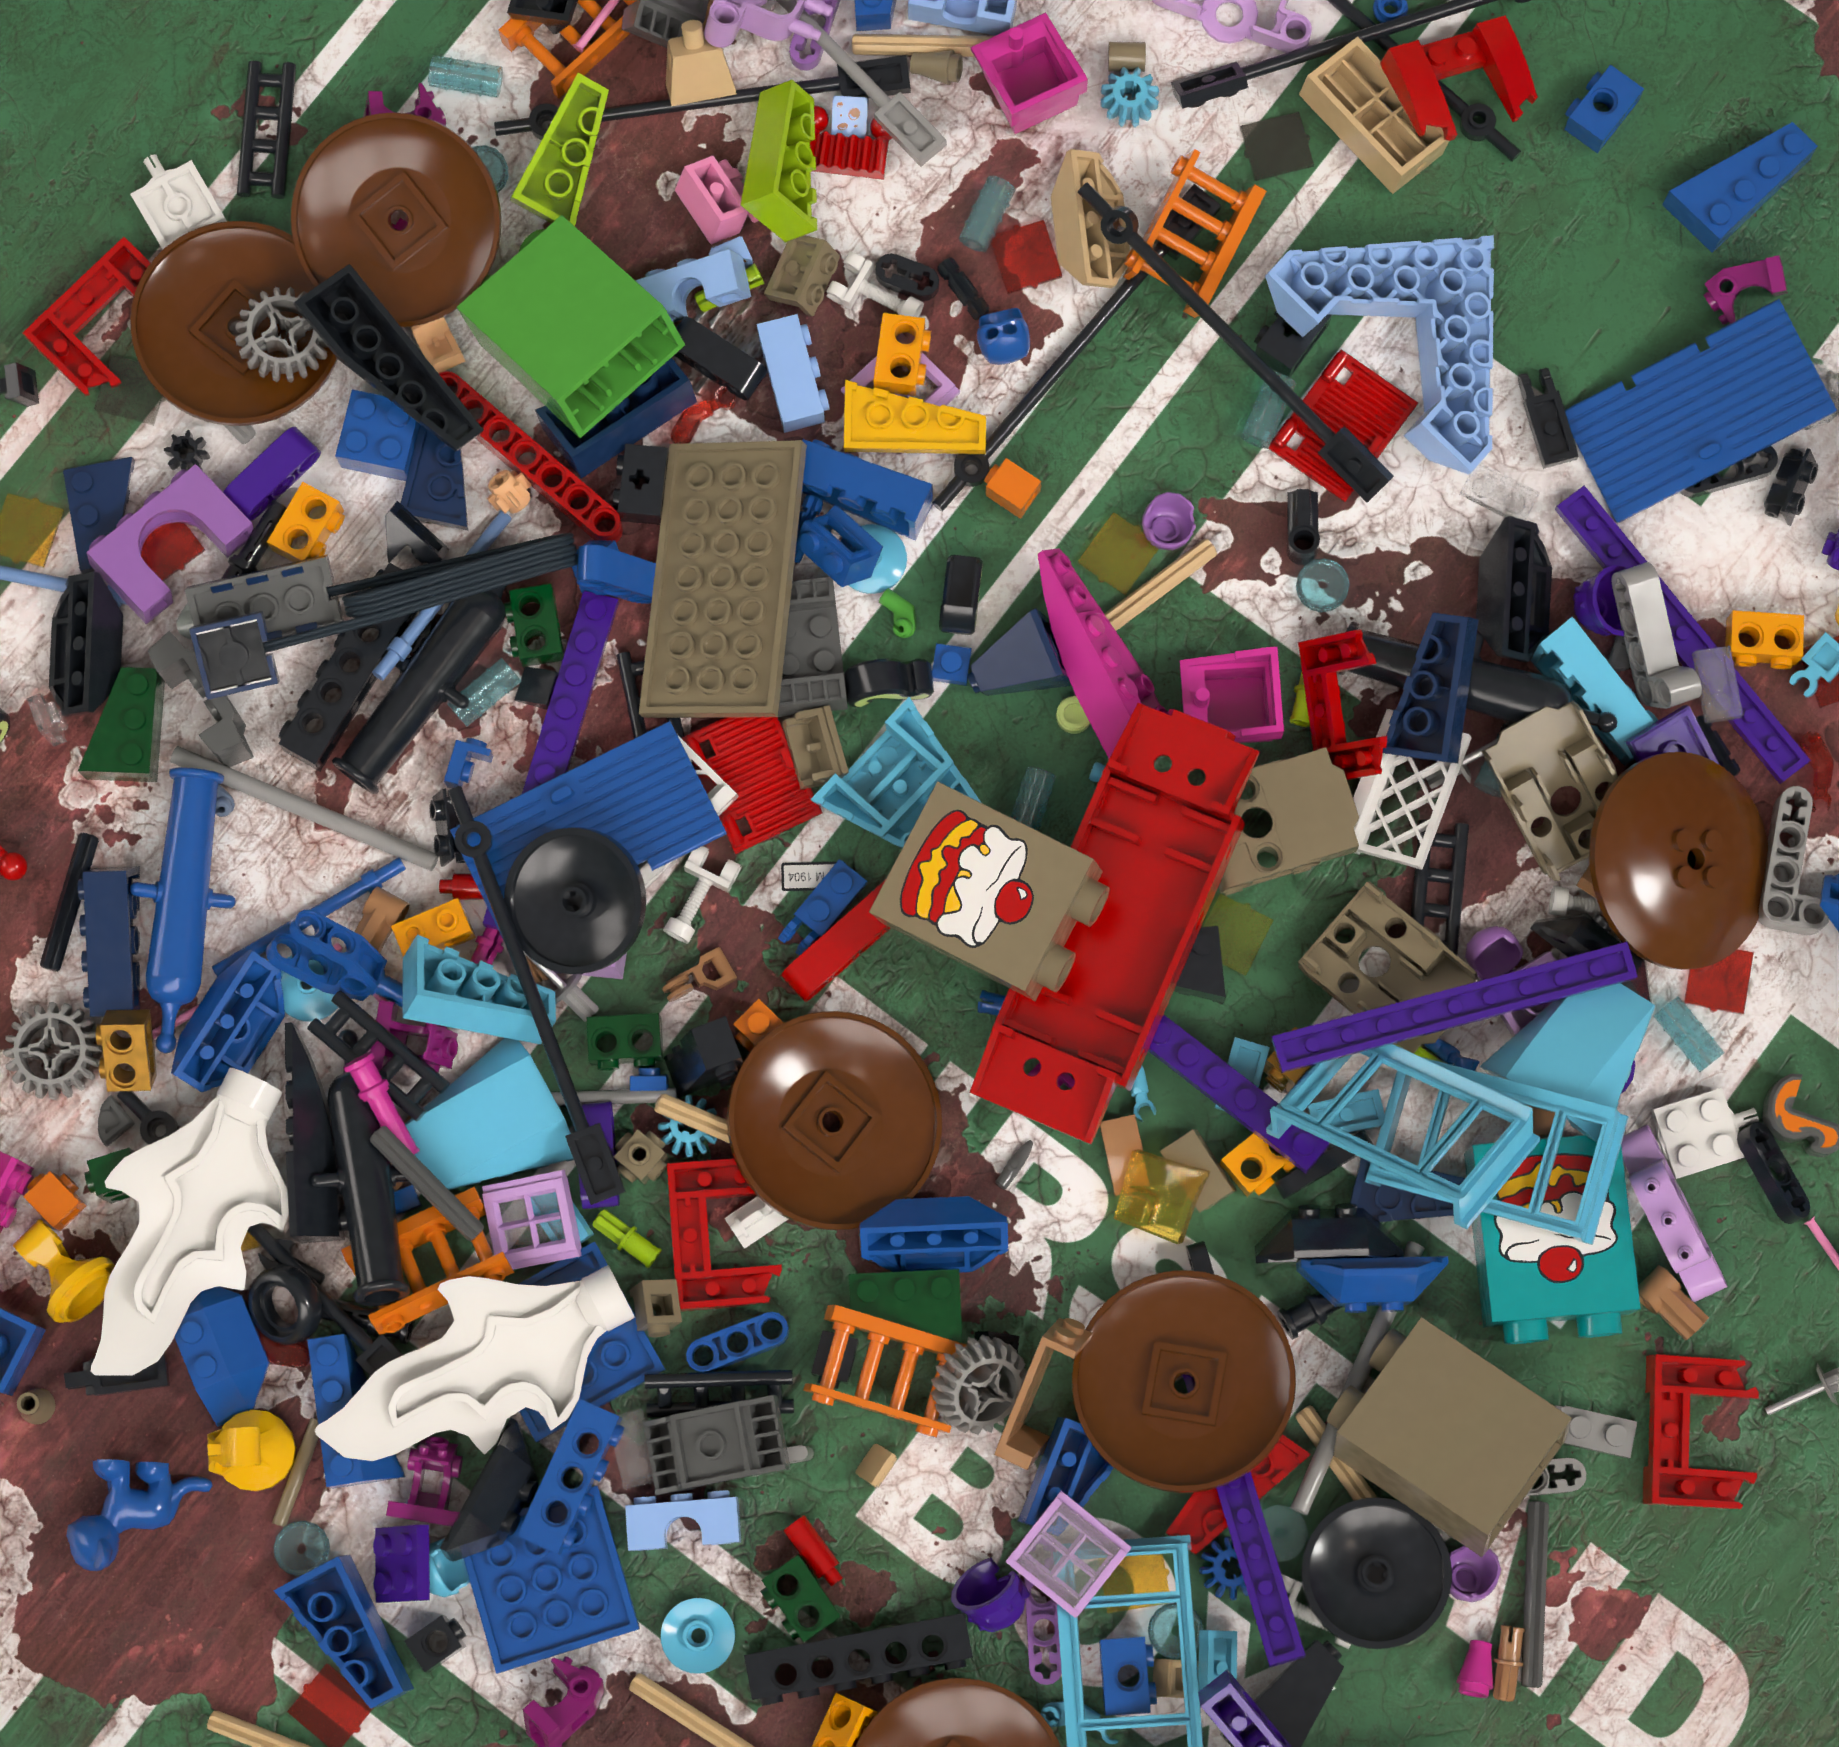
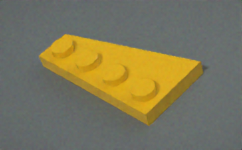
(908, 425)

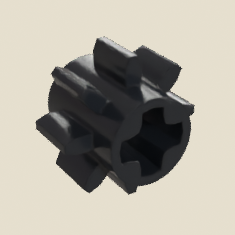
(180, 446)

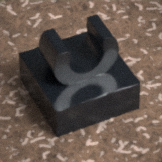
(20, 384)

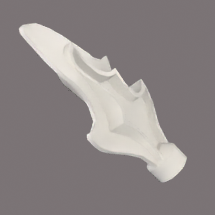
(194, 1209)
(500, 1355)

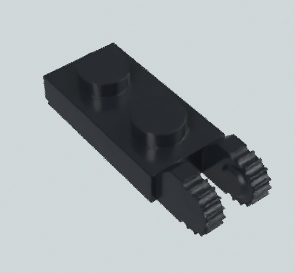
(1548, 421)

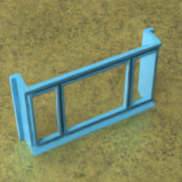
(1599, 1175)
(1481, 1183)
(1070, 1655)

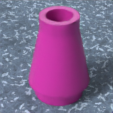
(1476, 1672)

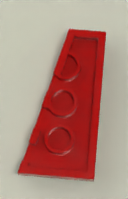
(1203, 1513)

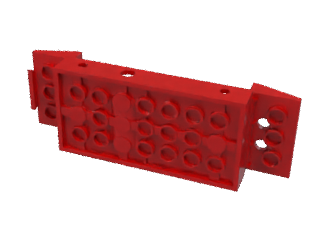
(1163, 860)

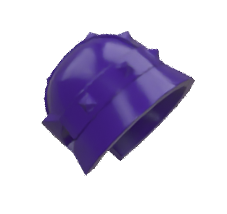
(1596, 603)
(989, 1601)

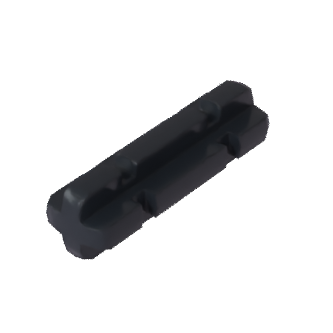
(963, 288)
(1718, 747)

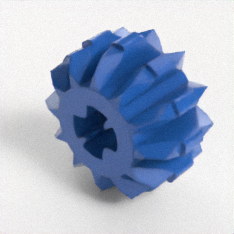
(1219, 1572)

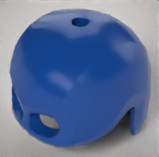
(1003, 336)

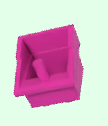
(1031, 72)
(1236, 693)

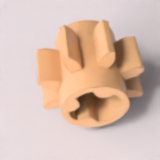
(509, 491)

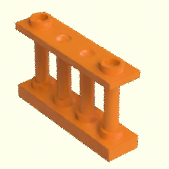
(521, 33)
(1228, 233)
(432, 1227)
(879, 1334)

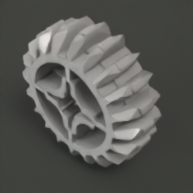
(271, 342)
(54, 1066)
(982, 1395)

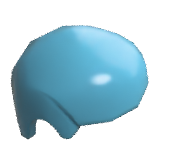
(445, 1575)

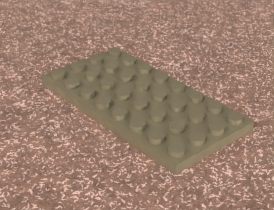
(723, 580)

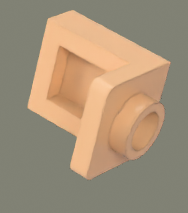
(438, 344)

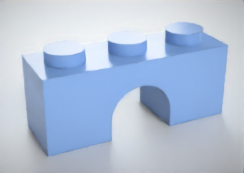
(971, 15)
(720, 274)
(649, 1521)

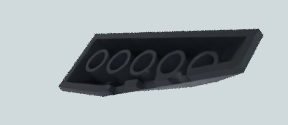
(384, 356)
(313, 1211)

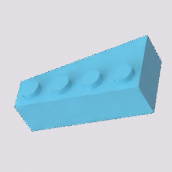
(1593, 684)
(467, 995)

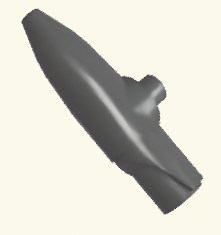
(1014, 1165)

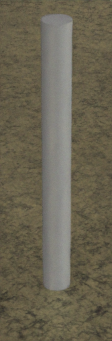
(616, 1096)

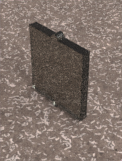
(1276, 146)
(134, 397)

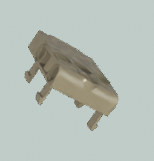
(1537, 759)
(1309, 816)
(1417, 964)

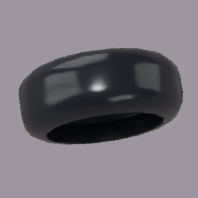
(265, 1314)

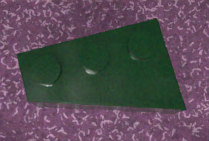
(128, 731)
(912, 1299)

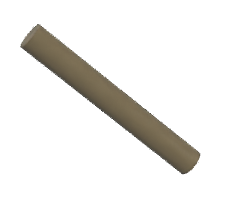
(297, 1475)

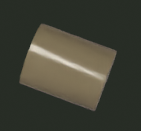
(1126, 55)

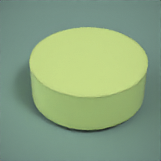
(1071, 716)

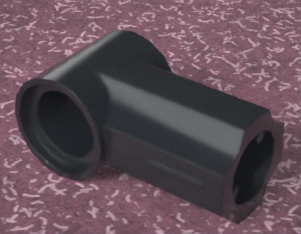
(1302, 524)

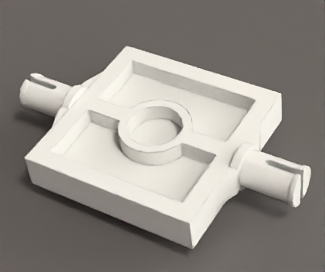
(175, 201)
(1699, 1132)

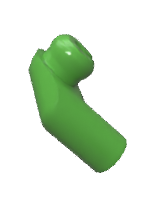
(903, 613)

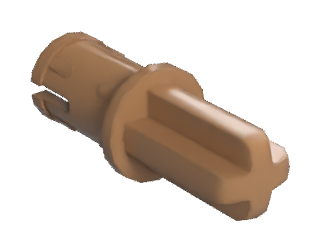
(1508, 1663)

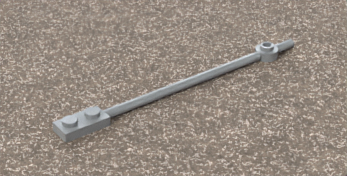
(895, 115)

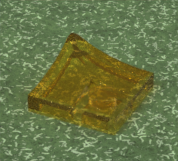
(1159, 1195)

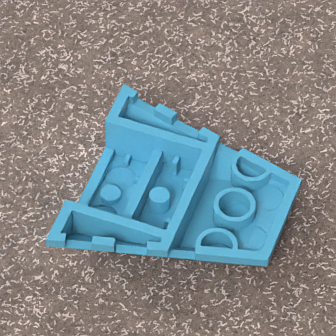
(893, 778)
(1578, 1048)
(492, 1121)

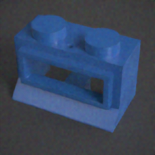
(835, 556)

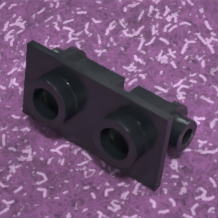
(1798, 473)
(445, 818)

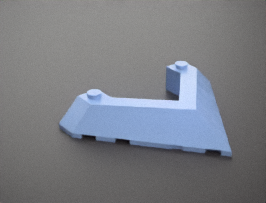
(1448, 294)

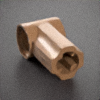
(379, 914)
(1663, 1295)

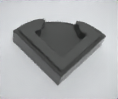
(1618, 656)
(112, 1121)

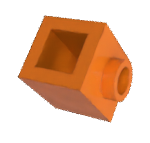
(1012, 487)
(755, 1025)
(54, 1198)

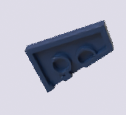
(436, 483)
(96, 501)
(1395, 1204)

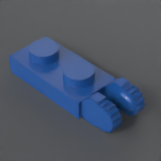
(825, 904)

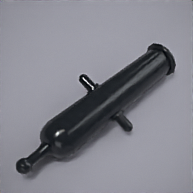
(423, 686)
(1493, 688)
(367, 1192)

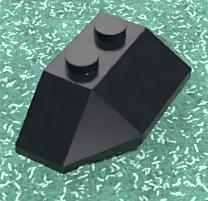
(1514, 590)
(85, 645)
(1584, 934)
(1327, 1235)
(495, 1499)

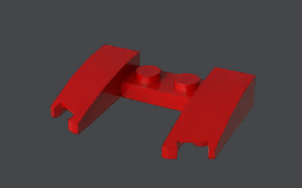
(1417, 68)
(56, 328)
(1320, 663)
(697, 1284)
(1668, 1475)

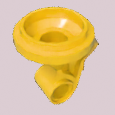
(75, 1284)
(252, 1450)

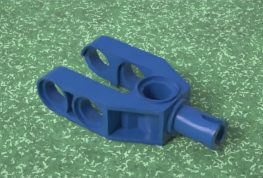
(354, 972)

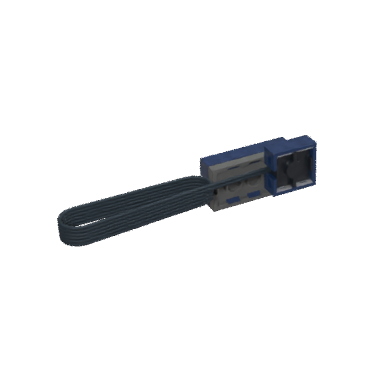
(290, 604)

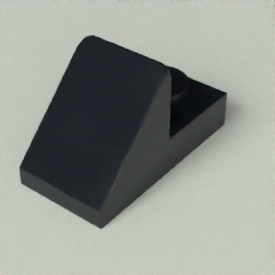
(552, 13)
(405, 530)

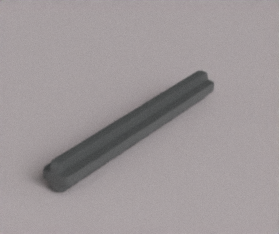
(1535, 1594)

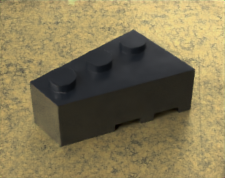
(1204, 969)
(705, 1059)

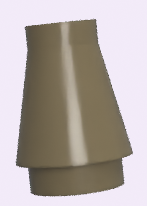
(939, 66)
(43, 1408)

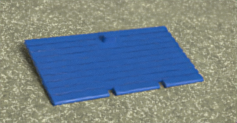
(1699, 411)
(634, 793)

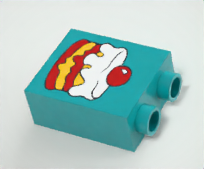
(1550, 1277)

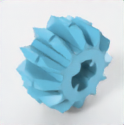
(1129, 84)
(684, 1138)

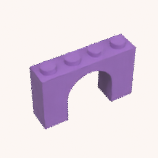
(189, 500)

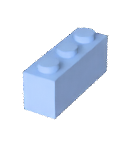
(792, 372)

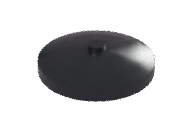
(575, 900)
(1376, 1573)

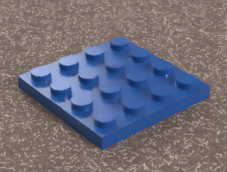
(616, 1359)
(551, 1602)

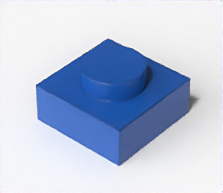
(951, 664)
(649, 1080)

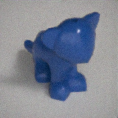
(96, 1537)

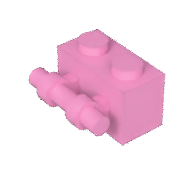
(714, 198)

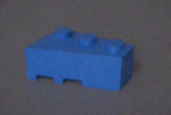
(1066, 1466)

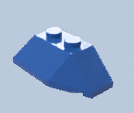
(231, 1023)
(934, 1235)
(1371, 1281)
(222, 1353)

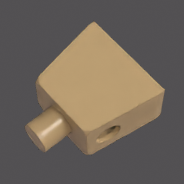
(696, 68)

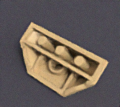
(1077, 226)

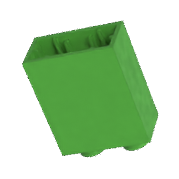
(571, 325)

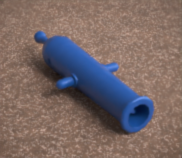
(182, 897)

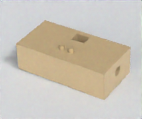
(1350, 98)

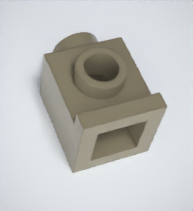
(664, 1299)

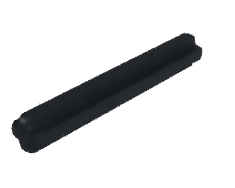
(68, 903)

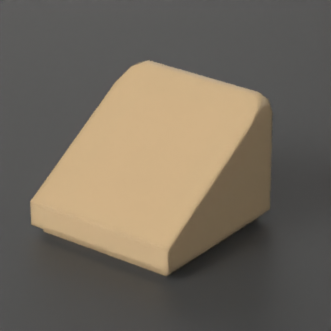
(876, 1465)
(1168, 1678)

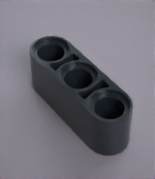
(719, 359)

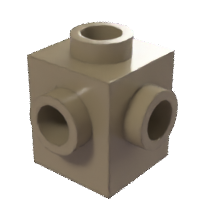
(643, 1170)

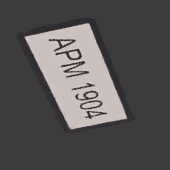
(803, 875)

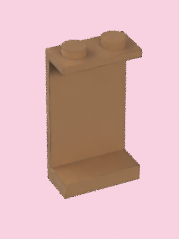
(1019, 1442)

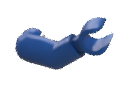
(1451, 1055)

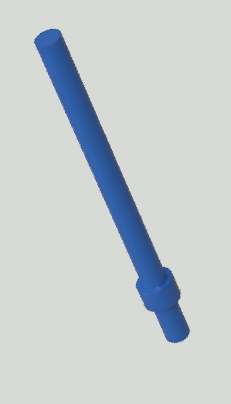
(368, 882)

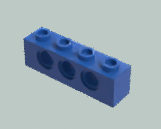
(584, 1420)

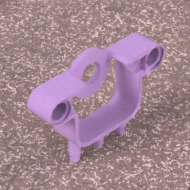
(730, 15)
(1247, 27)
(1670, 1214)

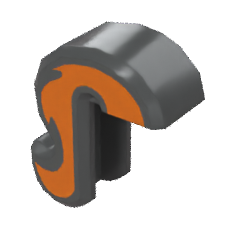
(1793, 1125)

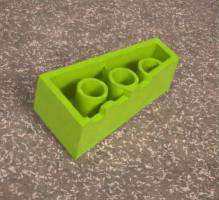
(781, 162)
(561, 163)

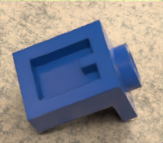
(460, 767)

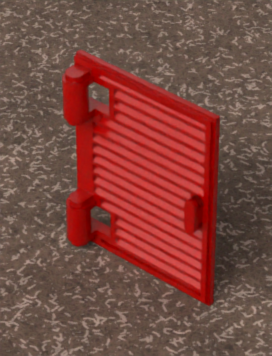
(1364, 405)
(754, 763)

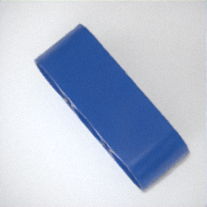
(615, 573)
(756, 1342)

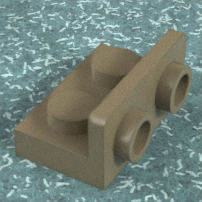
(803, 273)

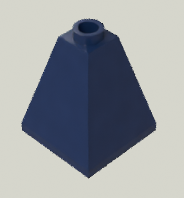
(1021, 660)

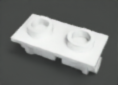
(753, 1221)

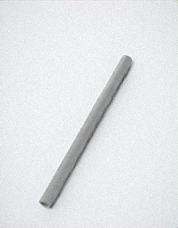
(309, 810)
(1357, 1378)

